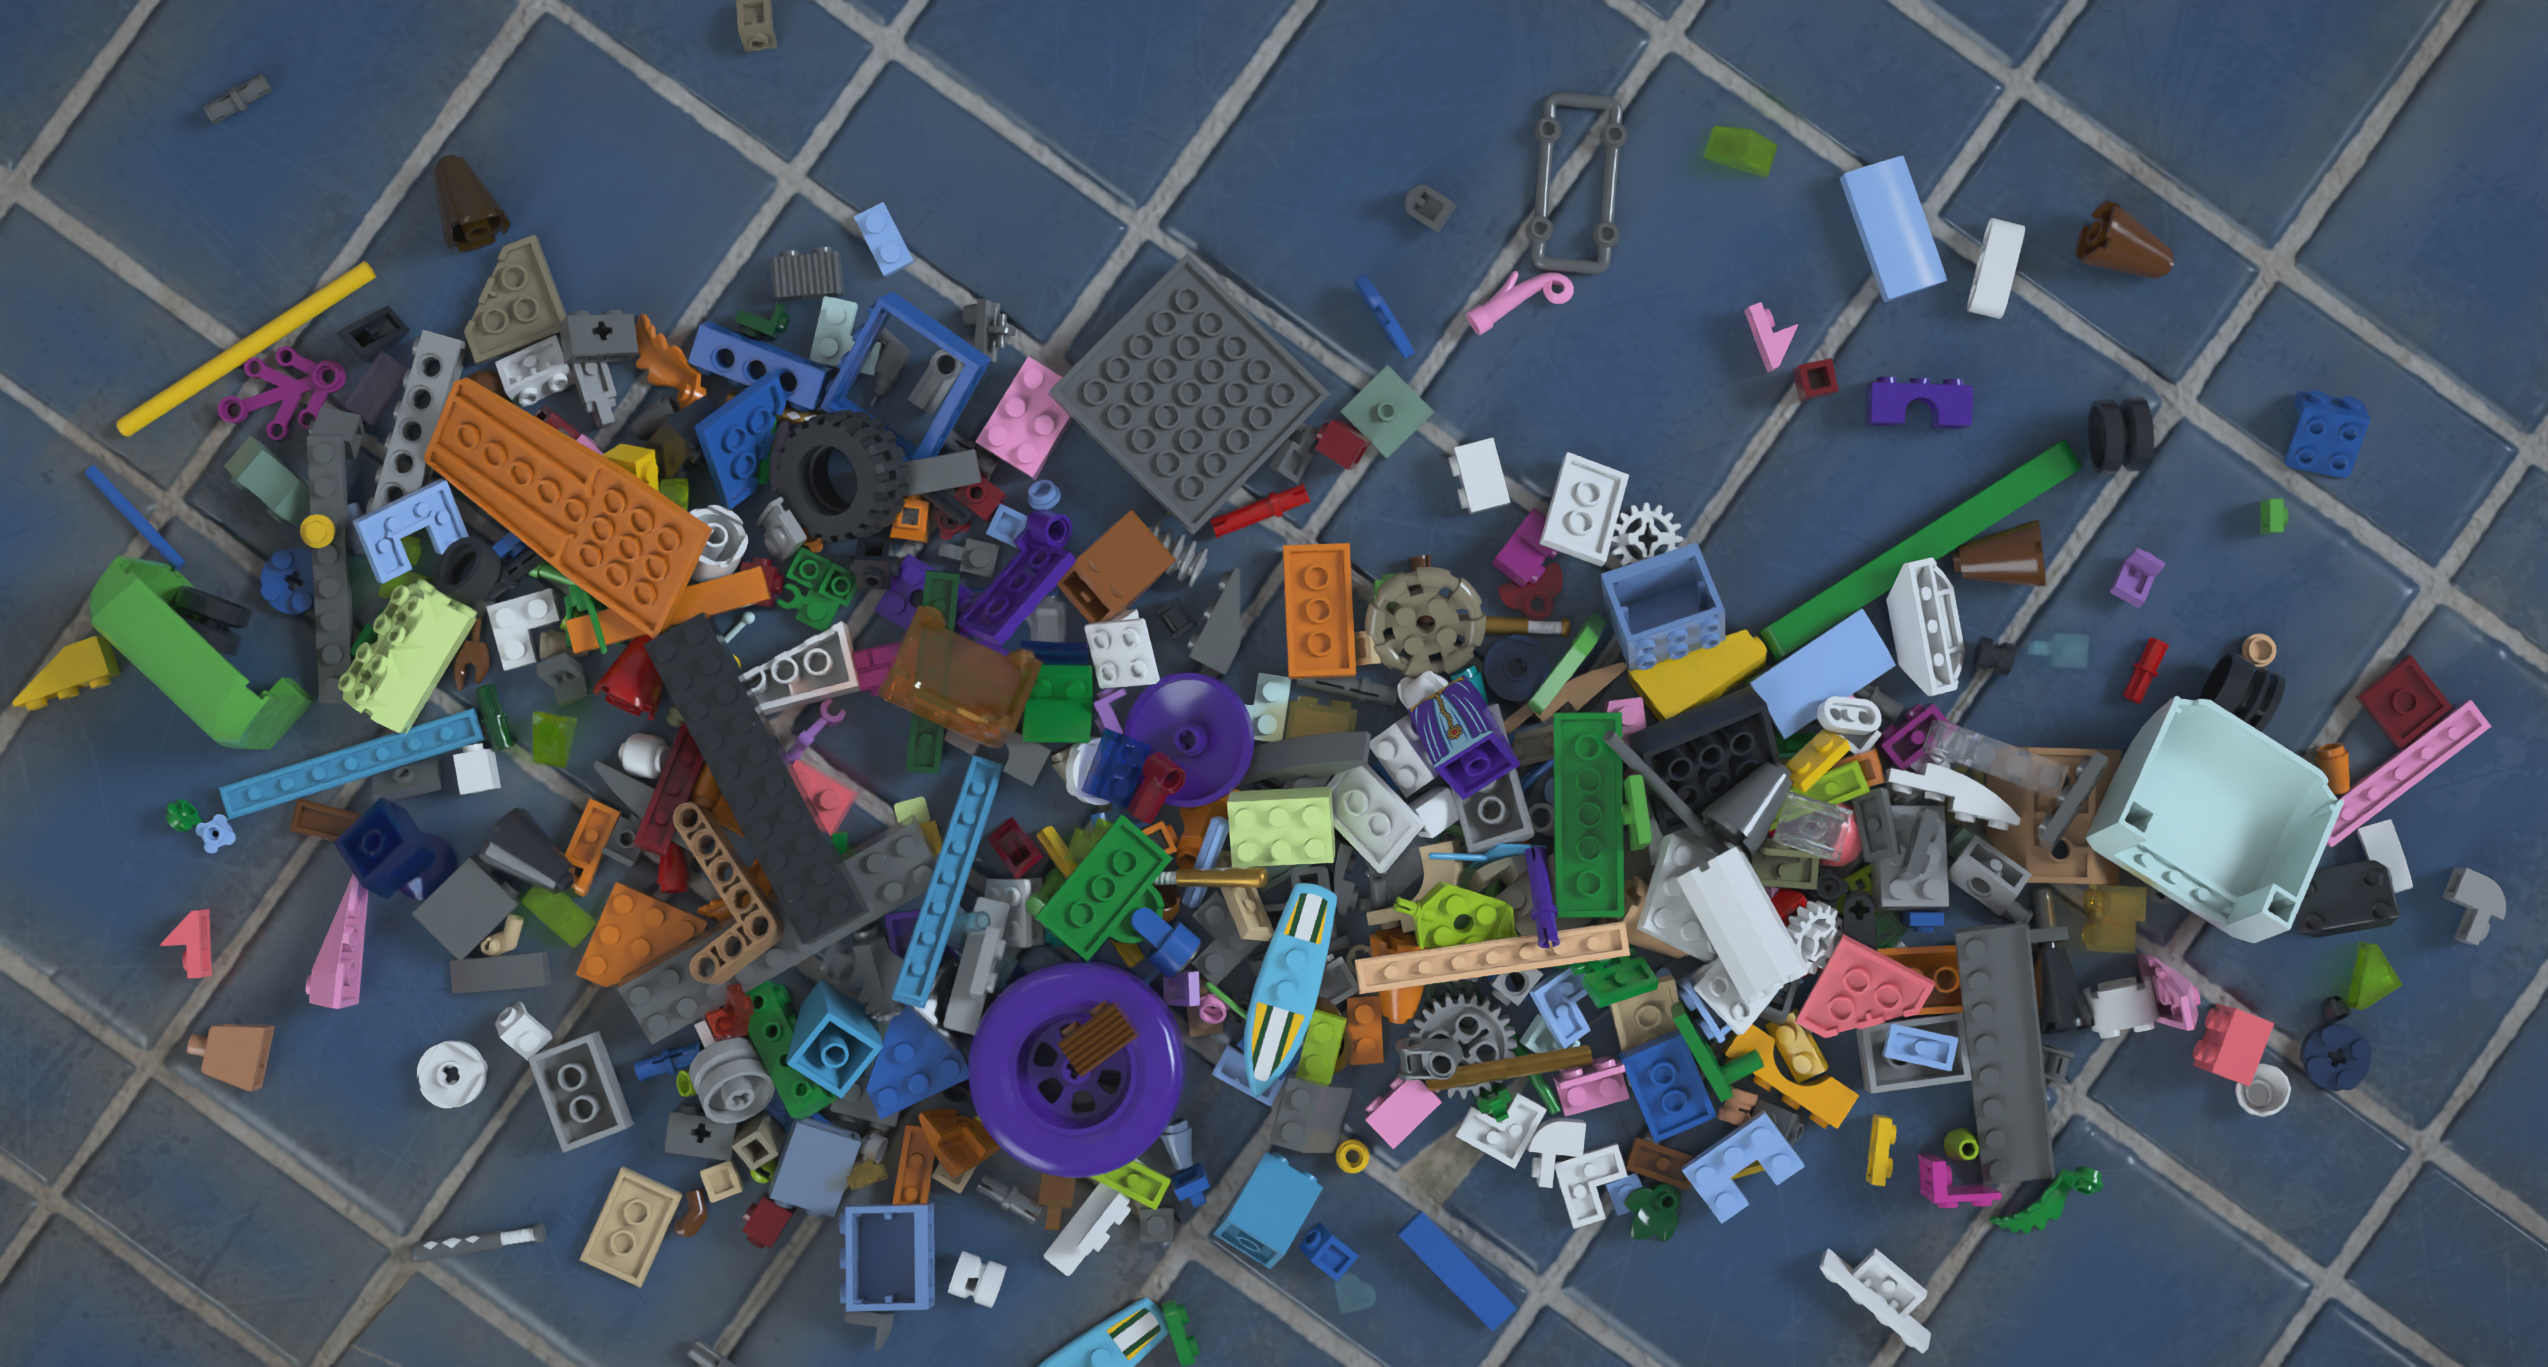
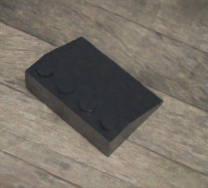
(1706, 752)

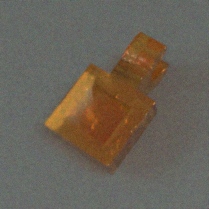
(1056, 1193)

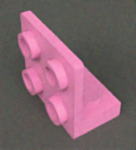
(1591, 1086)

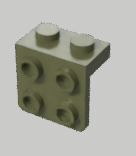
(1785, 866)

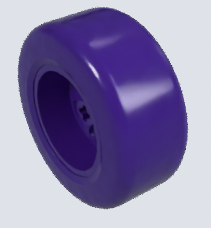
(1051, 1134)

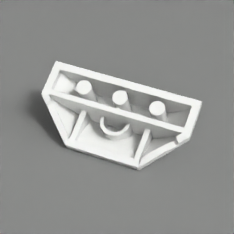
(1926, 627)

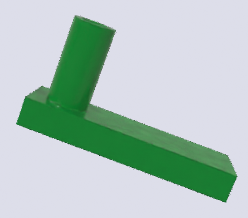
(1719, 1076)

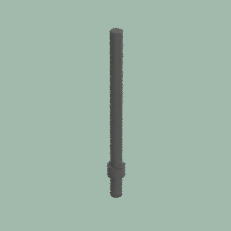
(1704, 832)

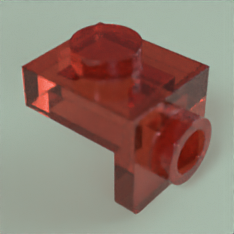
(733, 1018)

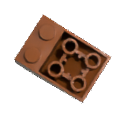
(1115, 570)

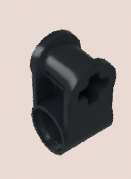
(1860, 926)

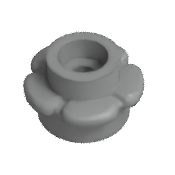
(873, 1147)

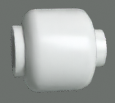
(644, 755)

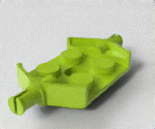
(1440, 907)

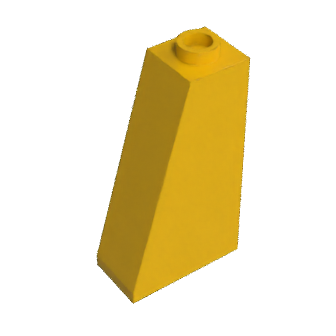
(1699, 676)

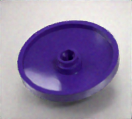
(1200, 729)

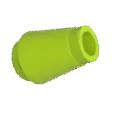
(1954, 1142)

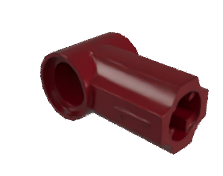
(1161, 779)

